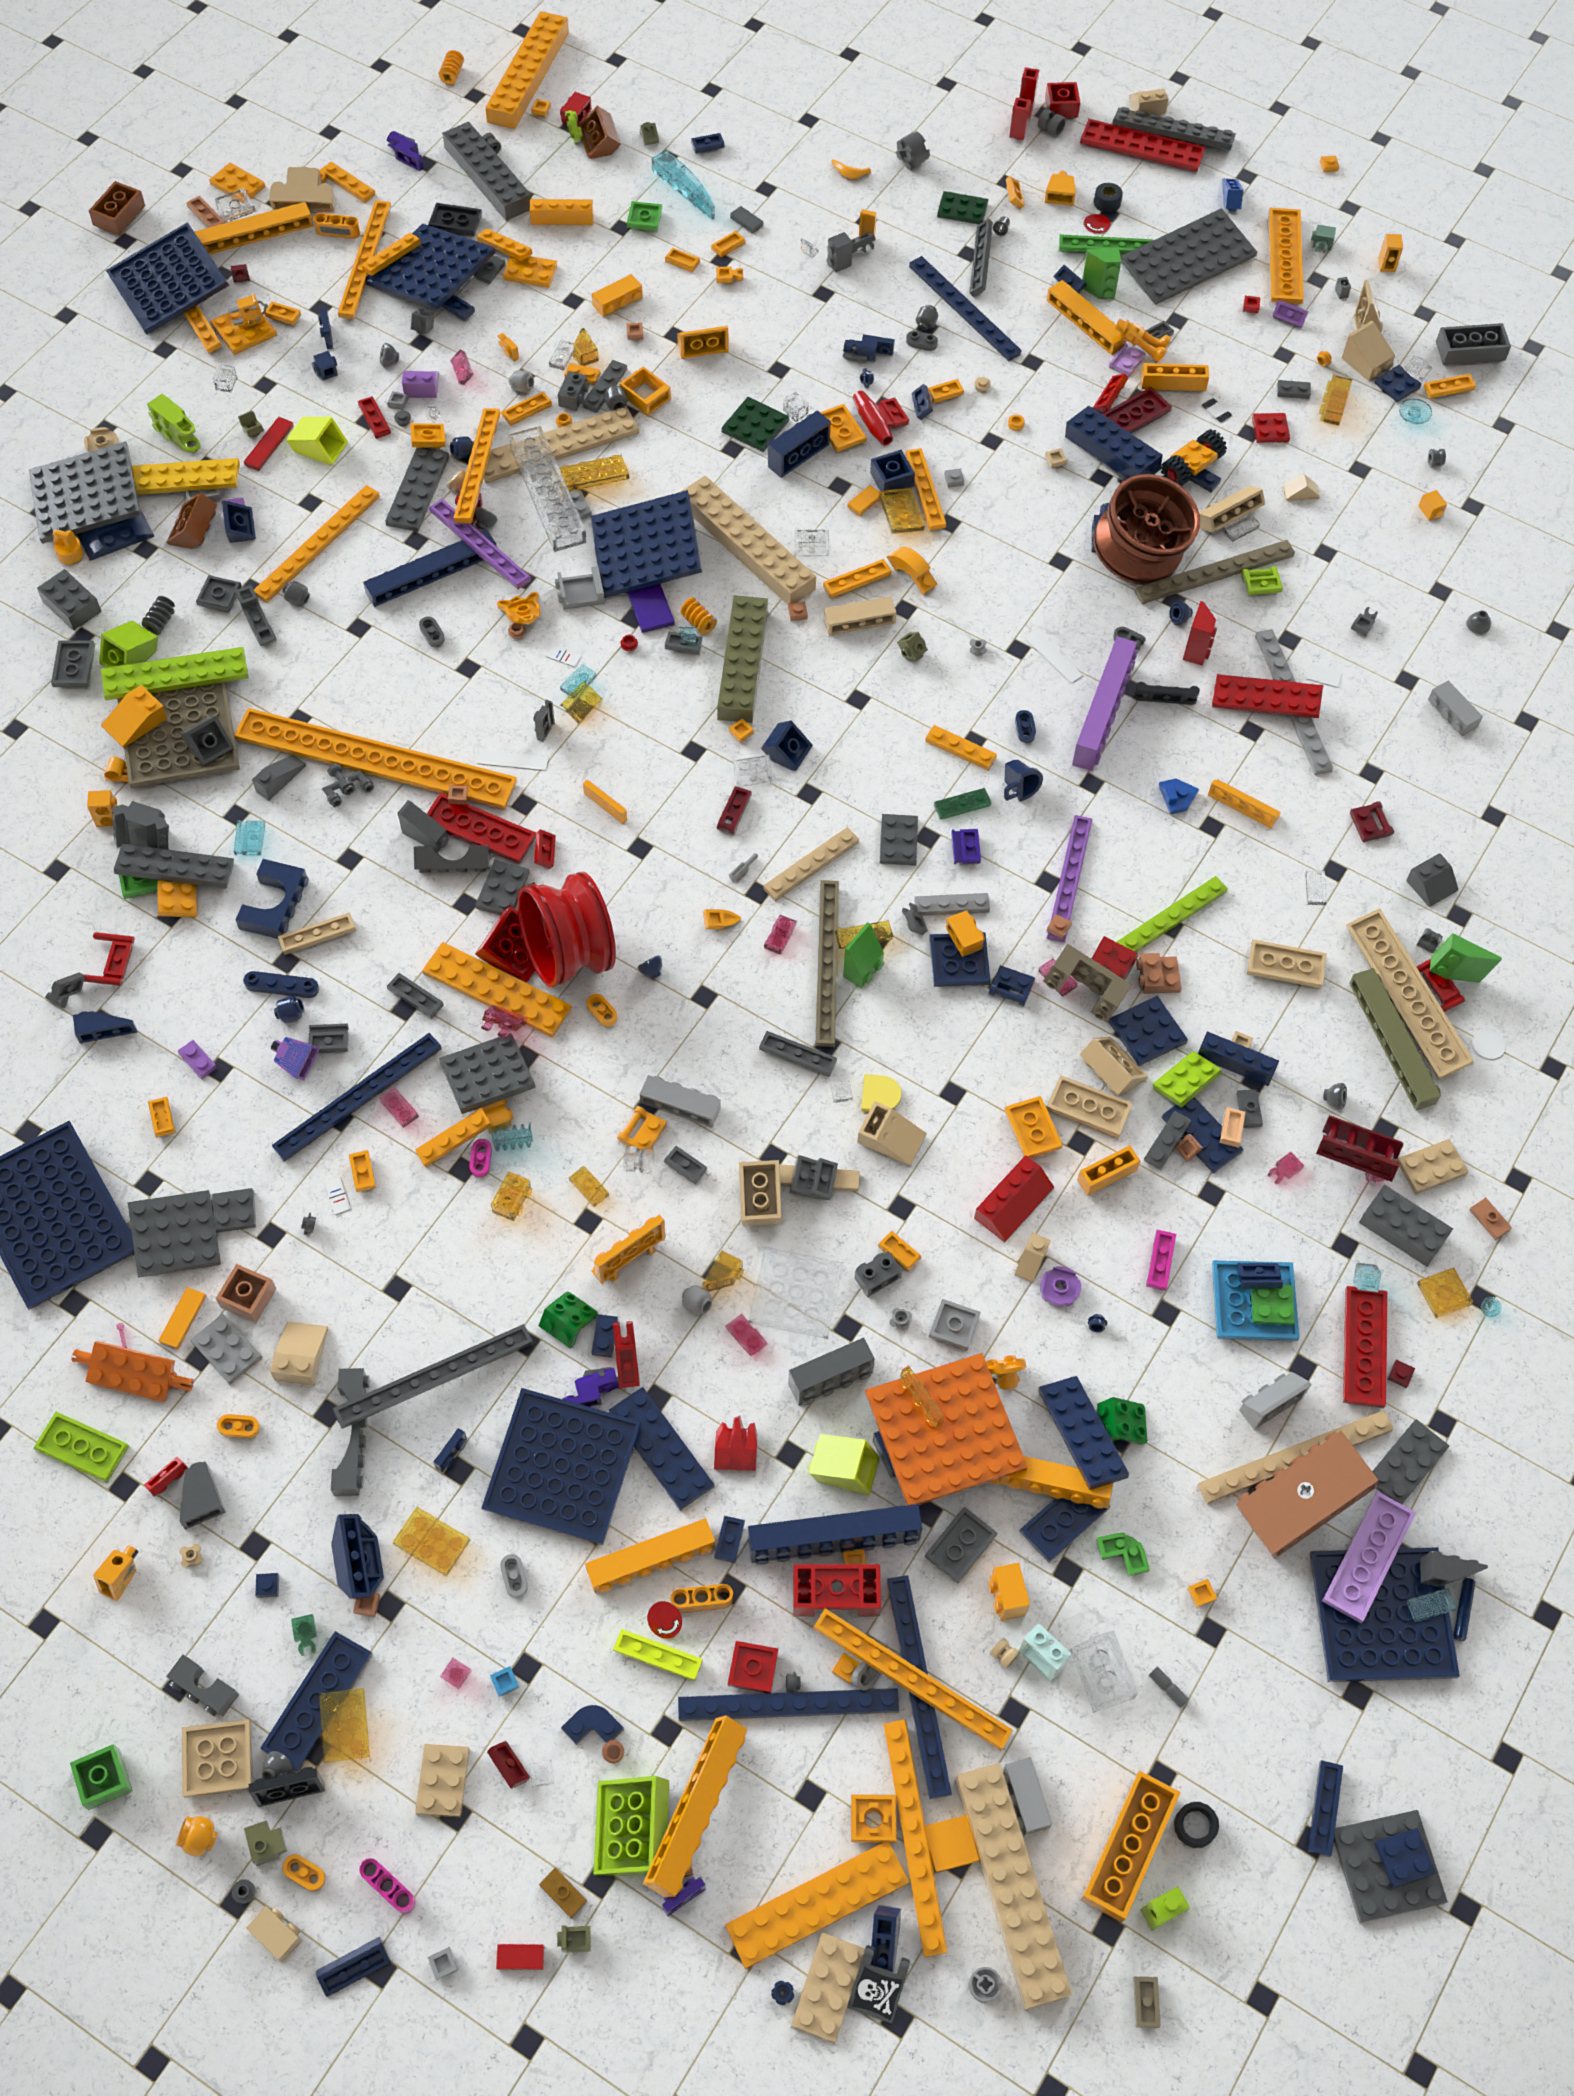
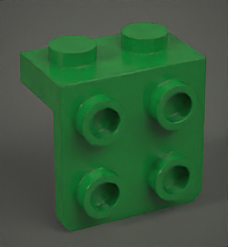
(566, 1318)
(1123, 1420)

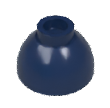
(1180, 612)
(651, 967)

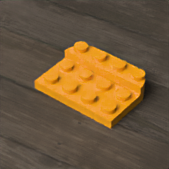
(625, 1251)

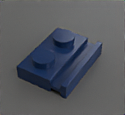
(325, 330)
(1259, 1275)

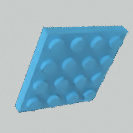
(1234, 1305)

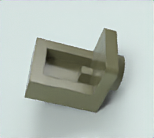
(249, 424)
(574, 1939)

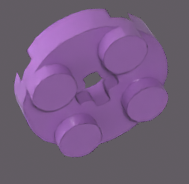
(1051, 1293)

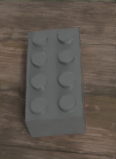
(1473, 344)
(1405, 1225)
(831, 1372)

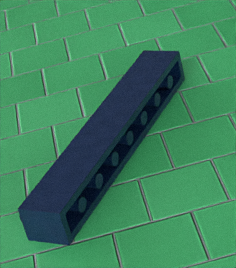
(422, 571)

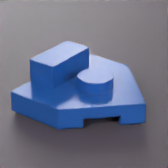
(1177, 795)

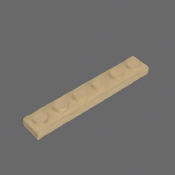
(810, 864)

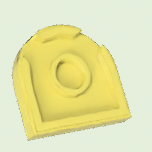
(880, 1089)

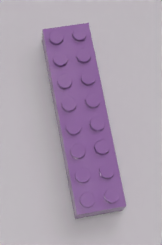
(1105, 704)

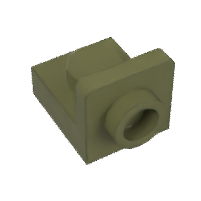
(649, 133)

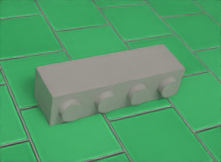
(680, 1100)

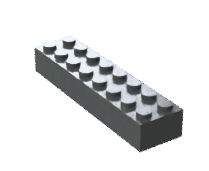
(487, 170)

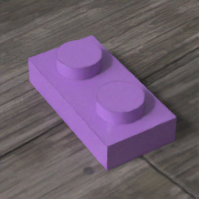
(1290, 313)
(197, 1059)

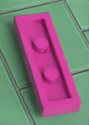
(1161, 1260)

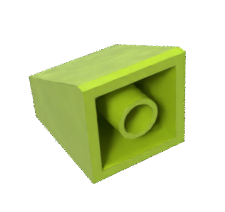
(127, 645)

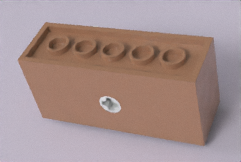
(1331, 1474)

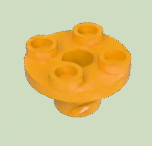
(1006, 1371)

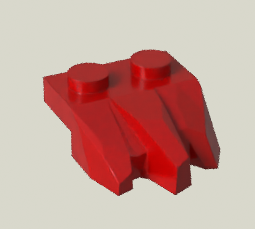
(736, 1446)

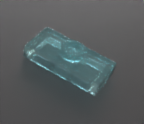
(1431, 1605)

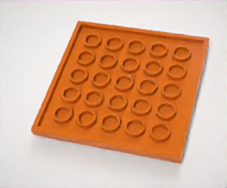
(961, 1453)

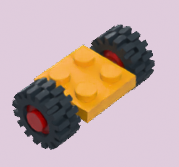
(1194, 457)

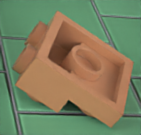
(1158, 974)

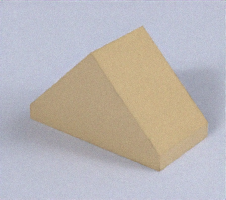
(1301, 488)

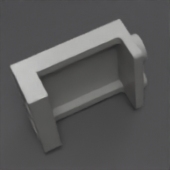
(580, 590)

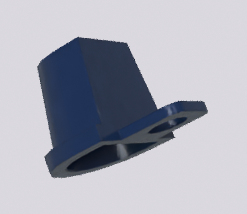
(1021, 780)

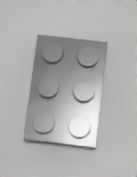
(226, 1349)

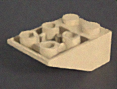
(890, 1134)

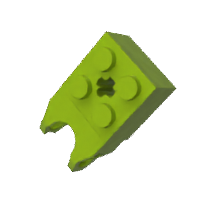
(172, 422)

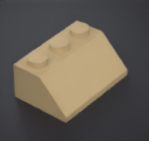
(1113, 1065)

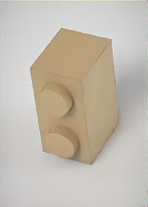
(274, 1933)

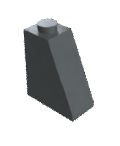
(421, 826)
(199, 1496)

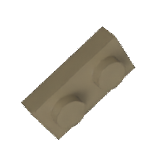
(1146, 2002)

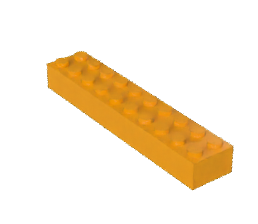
(527, 70)

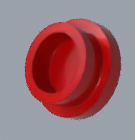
(629, 643)

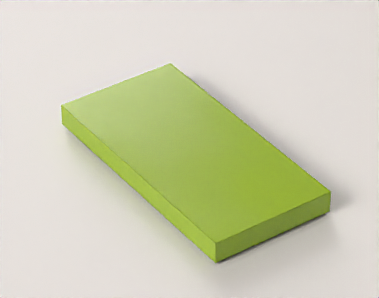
(81, 1447)

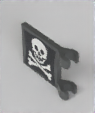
(877, 1989)

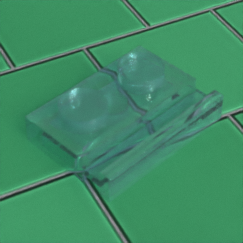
(249, 838)

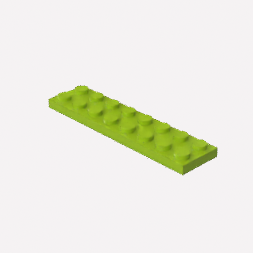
(175, 672)

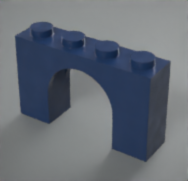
(275, 920)

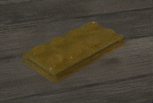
(594, 472)

